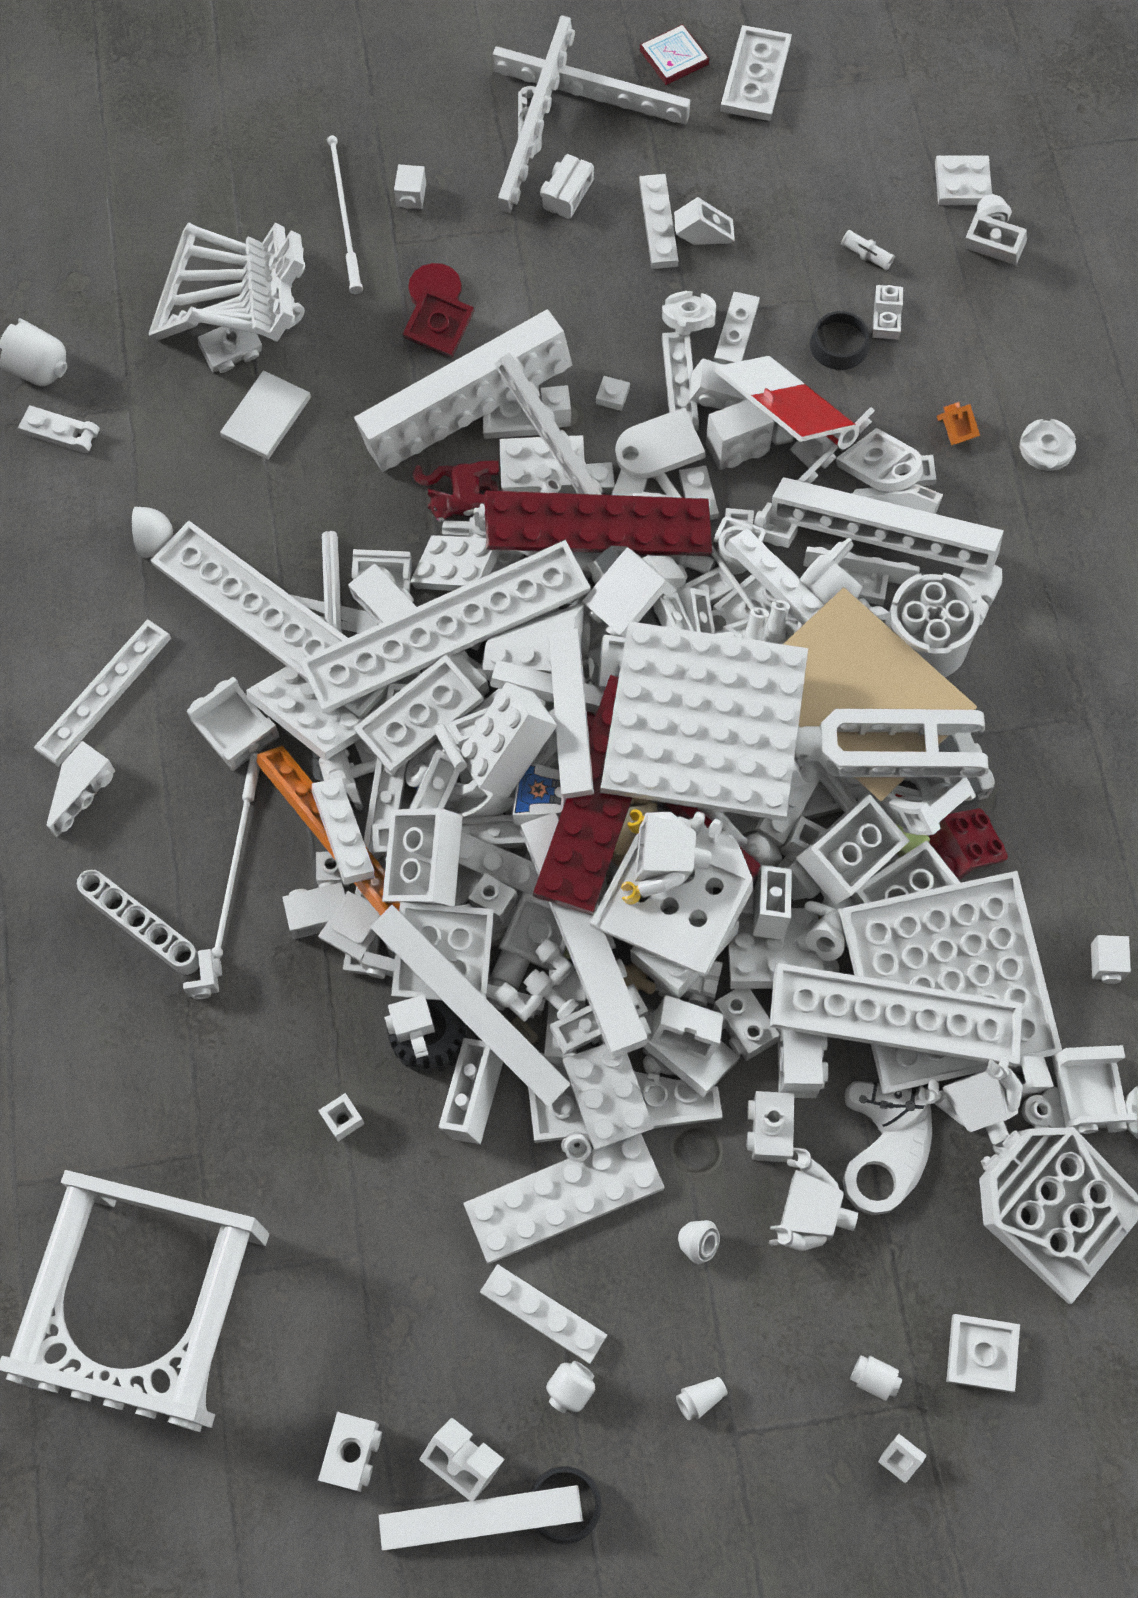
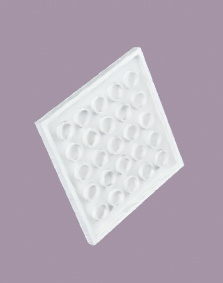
(705, 721)
(955, 940)

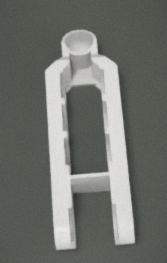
(821, 745)

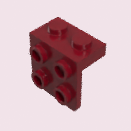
(967, 842)

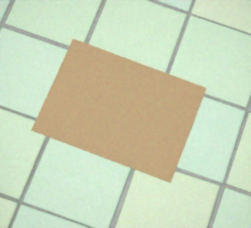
(866, 665)

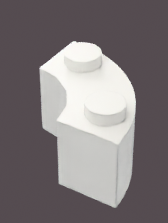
(476, 802)

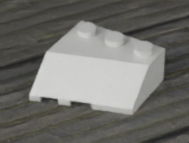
(529, 642)

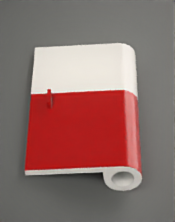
(789, 401)

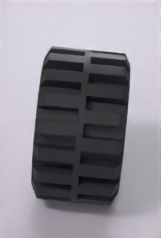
(442, 1051)

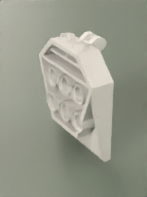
(673, 935)
(1015, 1182)

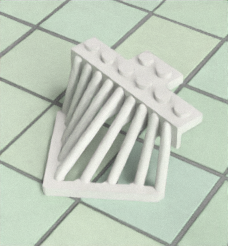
(264, 290)

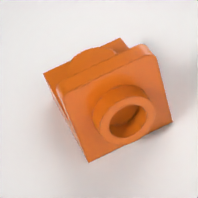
(959, 423)

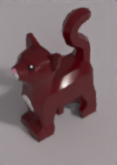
(466, 483)

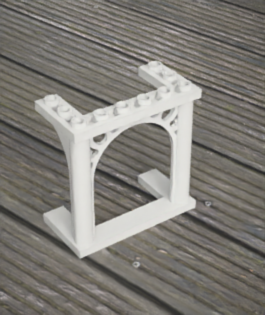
(187, 1392)

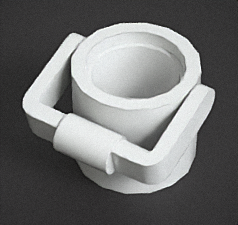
(722, 537)

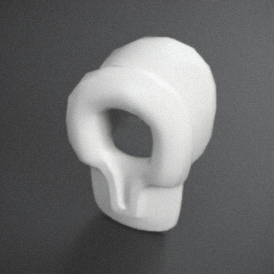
(826, 578)

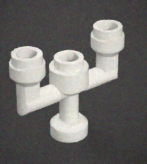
(541, 986)

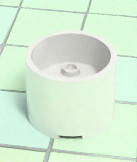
(936, 619)

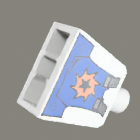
(538, 794)

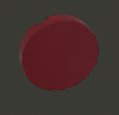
(436, 277)

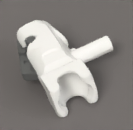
(339, 767)

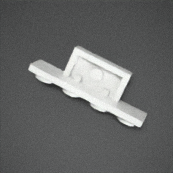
(820, 450)
(869, 572)

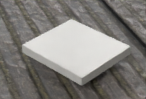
(350, 926)

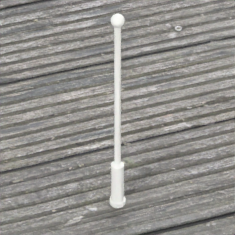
(351, 259)
(670, 490)
(248, 796)

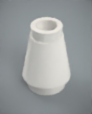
(701, 1397)

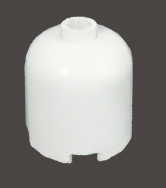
(32, 354)

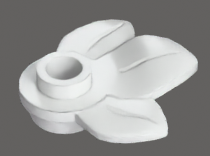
(1050, 1107)

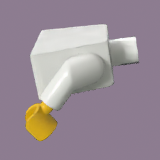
(663, 855)

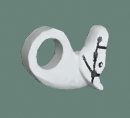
(901, 1147)

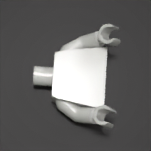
(980, 1099)
(811, 1207)

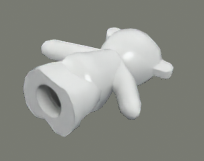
(828, 933)

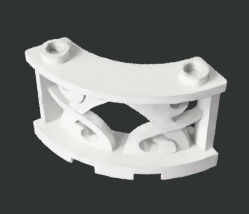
(922, 813)

